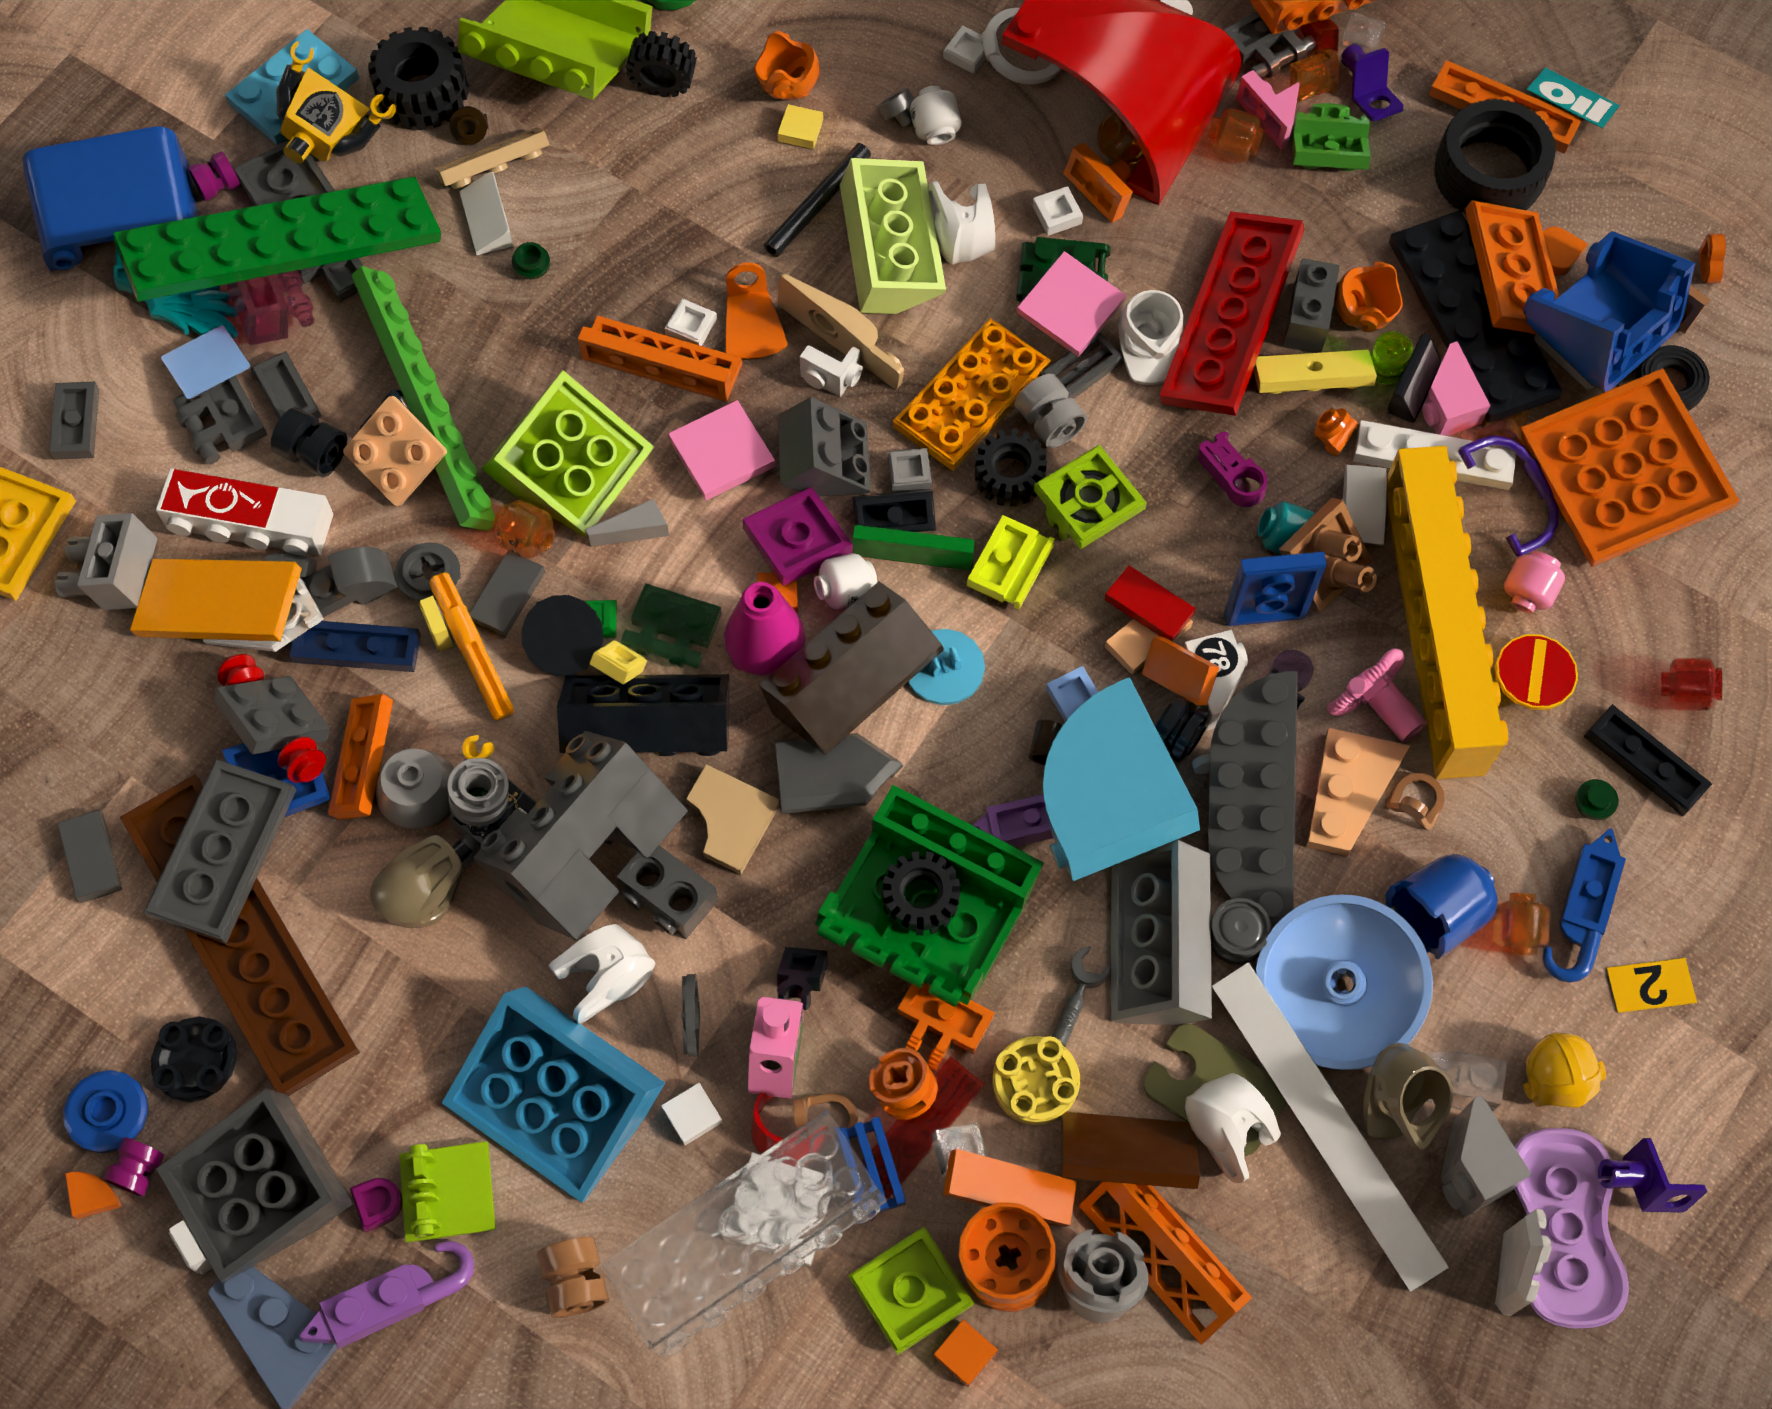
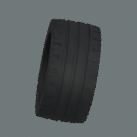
(1501, 124)

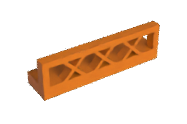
(659, 364)
(1179, 1248)

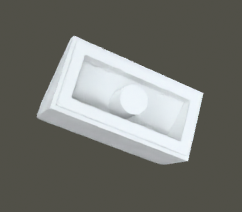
(486, 215)

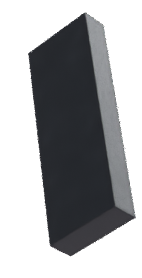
(1647, 760)

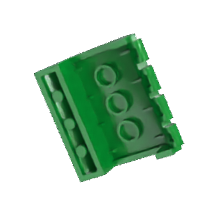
(992, 897)

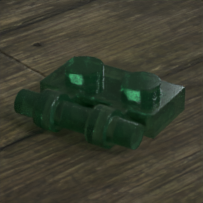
(674, 616)

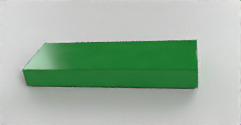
(913, 547)

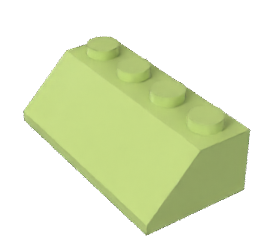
(891, 234)

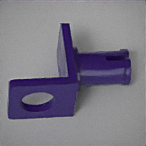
(1370, 81)
(1645, 1174)

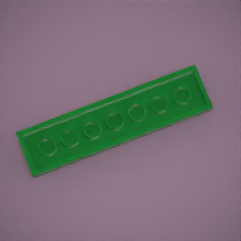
(275, 238)

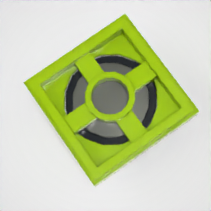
(1092, 498)

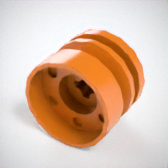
(1019, 1233)

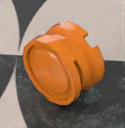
(903, 1084)

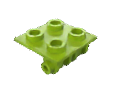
(446, 1191)

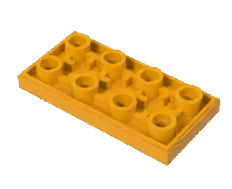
(970, 394)
(216, 599)

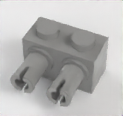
(114, 562)

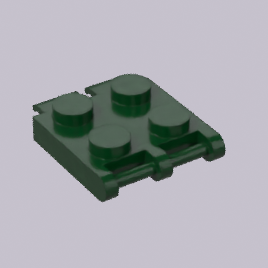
(1040, 256)

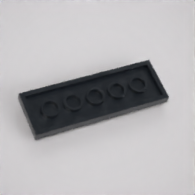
(1448, 282)

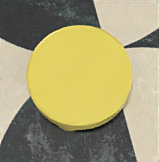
(1035, 1080)

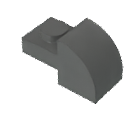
(351, 576)

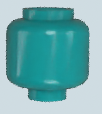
(1281, 523)

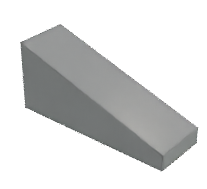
(632, 525)

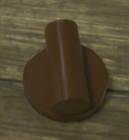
(468, 125)

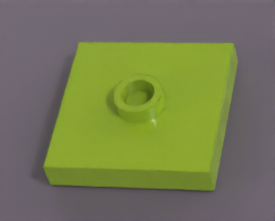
(910, 1290)

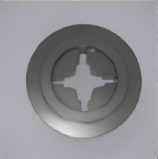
(411, 568)

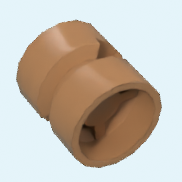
(573, 1277)

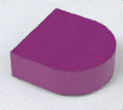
(377, 1202)

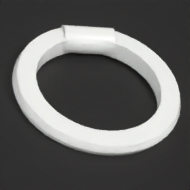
(1001, 64)

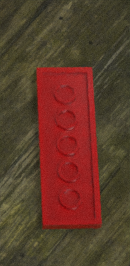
(1232, 313)

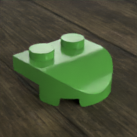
(1331, 138)

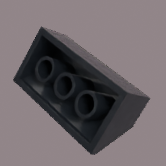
(649, 712)

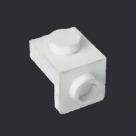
(828, 373)

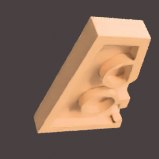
(1349, 786)

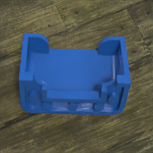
(104, 187)
(1615, 311)

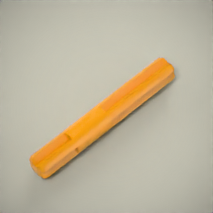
(471, 646)

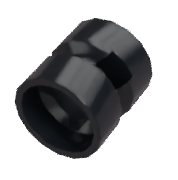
(307, 441)

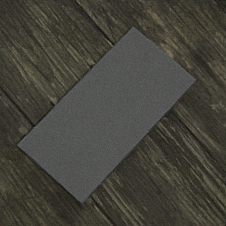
(277, 178)
(220, 851)

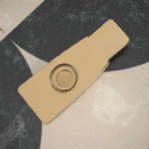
(839, 326)

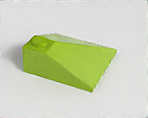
(568, 455)

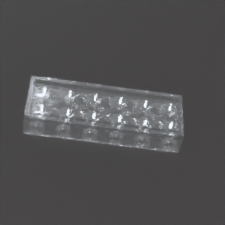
(743, 1235)

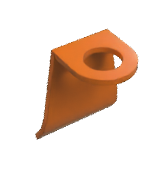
(751, 318)

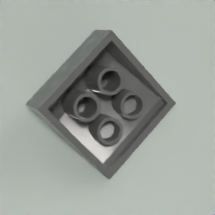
(253, 1184)

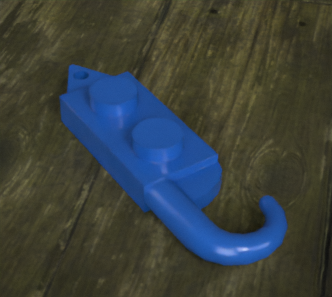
(1588, 905)

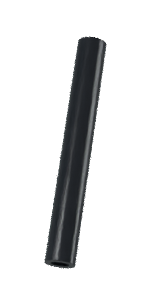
(812, 204)

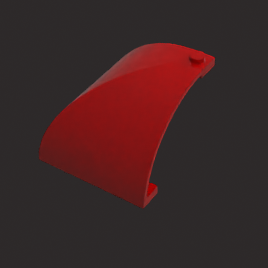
(1146, 62)

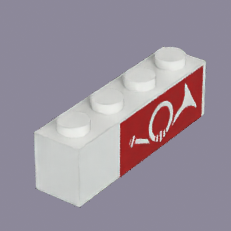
(244, 512)

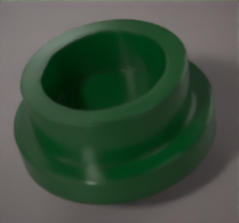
(530, 261)
(1596, 799)

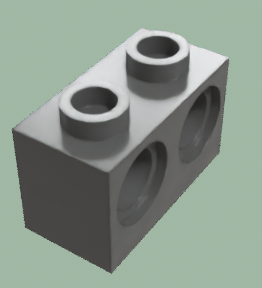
(1311, 306)
(674, 882)

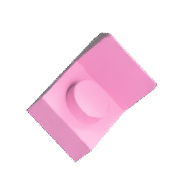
(1273, 110)

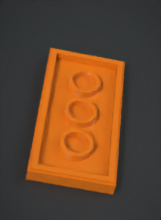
(1510, 260)

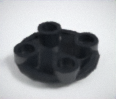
(193, 1058)

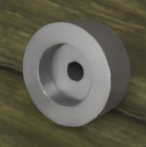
(897, 106)

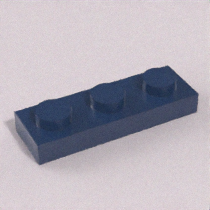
(358, 646)

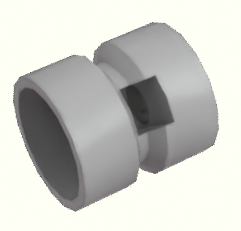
(1050, 410)

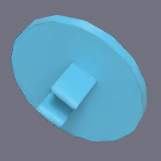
(953, 673)

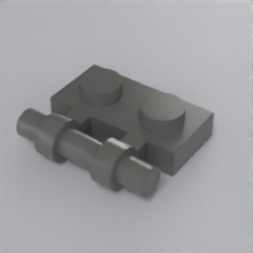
(1256, 39)
(232, 412)

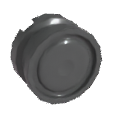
(1239, 931)

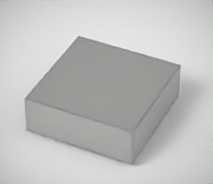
(909, 470)

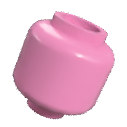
(1534, 582)

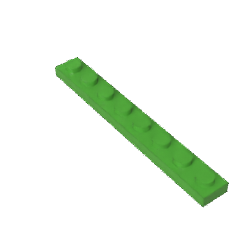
(424, 397)

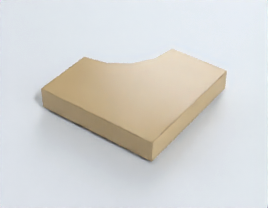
(733, 816)

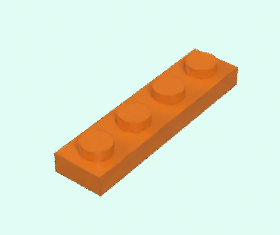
(1464, 87)

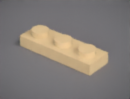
(492, 158)

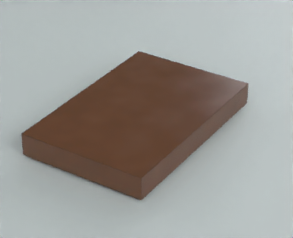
(1129, 1150)

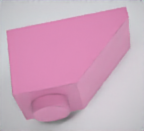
(1455, 396)

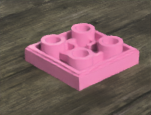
(1071, 304)
(721, 450)

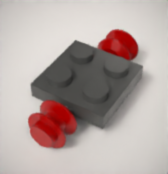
(272, 716)

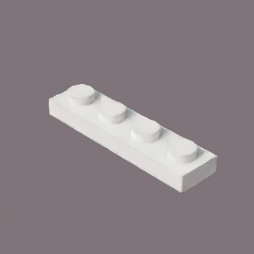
(1379, 444)

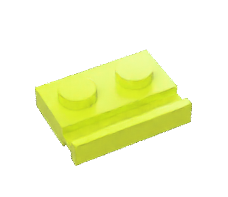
(1010, 562)

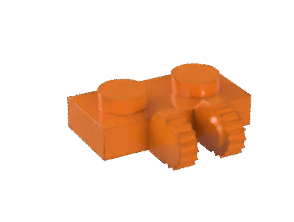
(958, 1025)

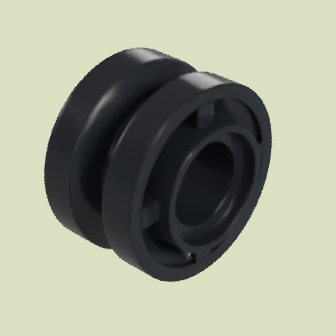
(1181, 728)

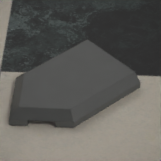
(836, 780)

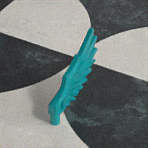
(193, 310)

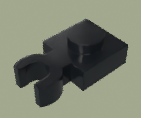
(801, 973)

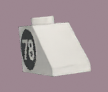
(1231, 658)

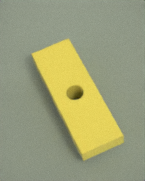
(1314, 371)

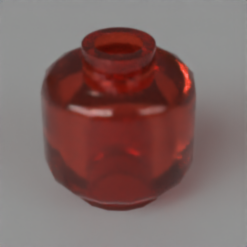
(1692, 684)

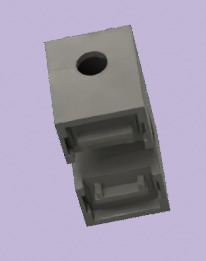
(595, 797)

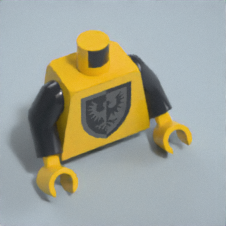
(321, 115)

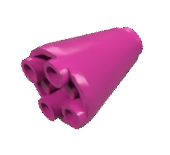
(762, 630)

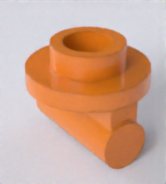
(1335, 429)

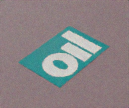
(1573, 97)

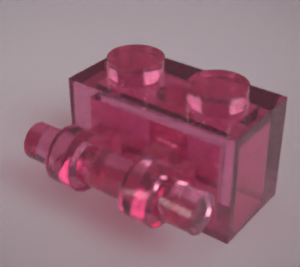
(265, 309)

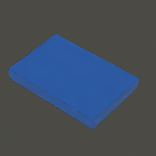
(1274, 588)

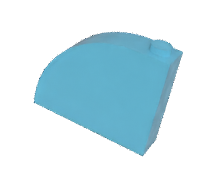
(1112, 785)

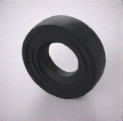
(1687, 363)

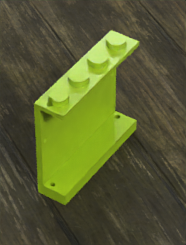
(558, 41)

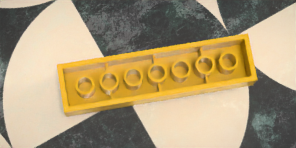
(1444, 614)

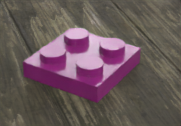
(796, 535)

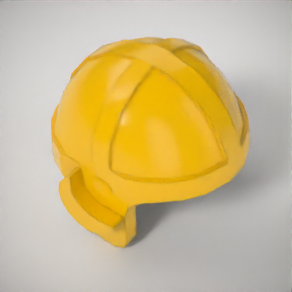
(1563, 1071)

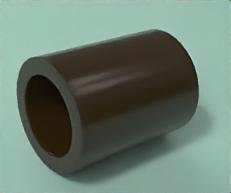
(1042, 740)

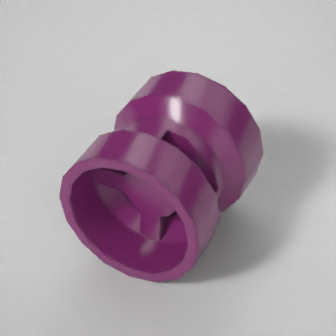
(205, 179)
(134, 1164)

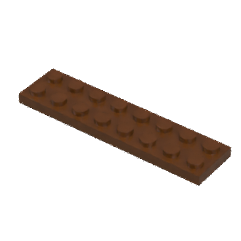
(260, 966)

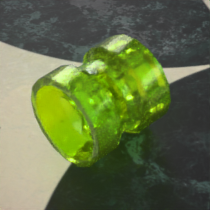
(1391, 356)

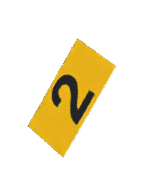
(1651, 985)

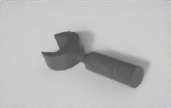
(1075, 1002)

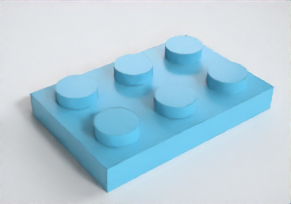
(256, 94)

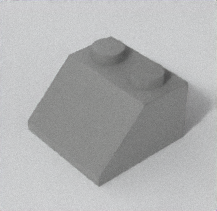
(1479, 1160)

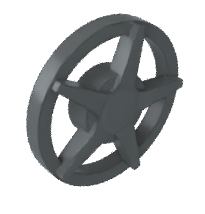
(690, 1015)

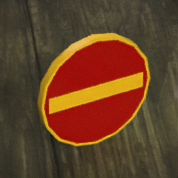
(1536, 672)

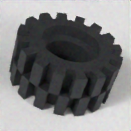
(661, 64)
(1009, 447)
(920, 868)

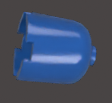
(1445, 901)

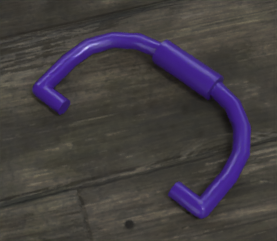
(1537, 478)

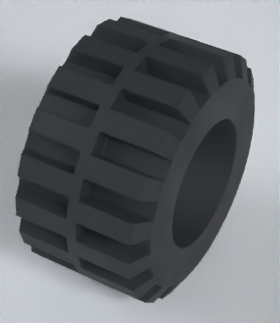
(413, 55)

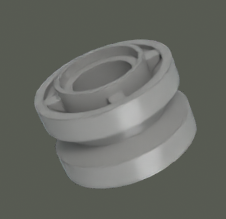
(478, 774)

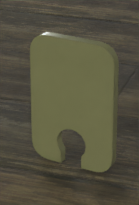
(1211, 1061)

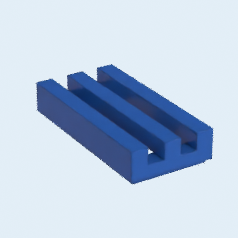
(860, 1130)

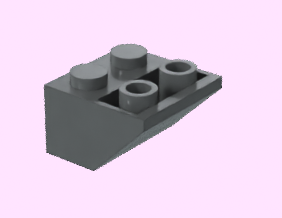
(823, 450)

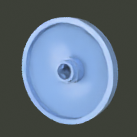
(1356, 940)

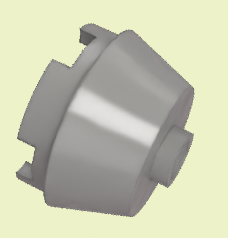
(414, 788)
(1102, 1275)

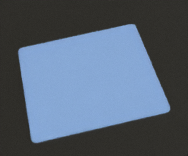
(205, 362)

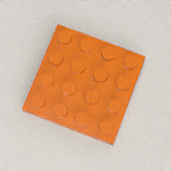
(1628, 467)

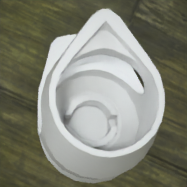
(962, 230)
(1150, 335)
(619, 963)
(1222, 1116)

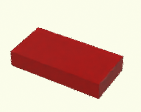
(1149, 603)

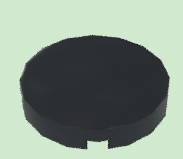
(562, 635)

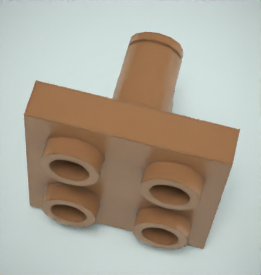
(1346, 556)

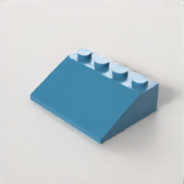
(552, 1092)

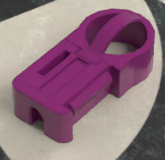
(1229, 467)

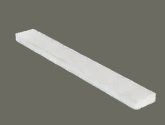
(1330, 1128)

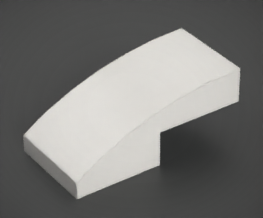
(1366, 501)

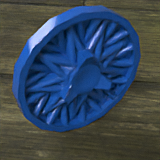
(105, 1111)

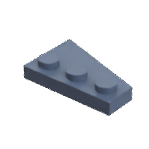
(269, 1330)

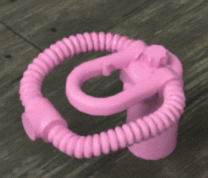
(1379, 691)

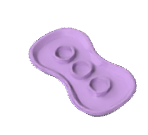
(1584, 1274)

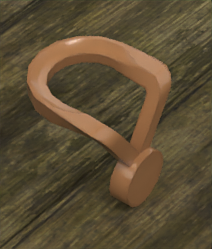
(1413, 806)
(802, 1104)

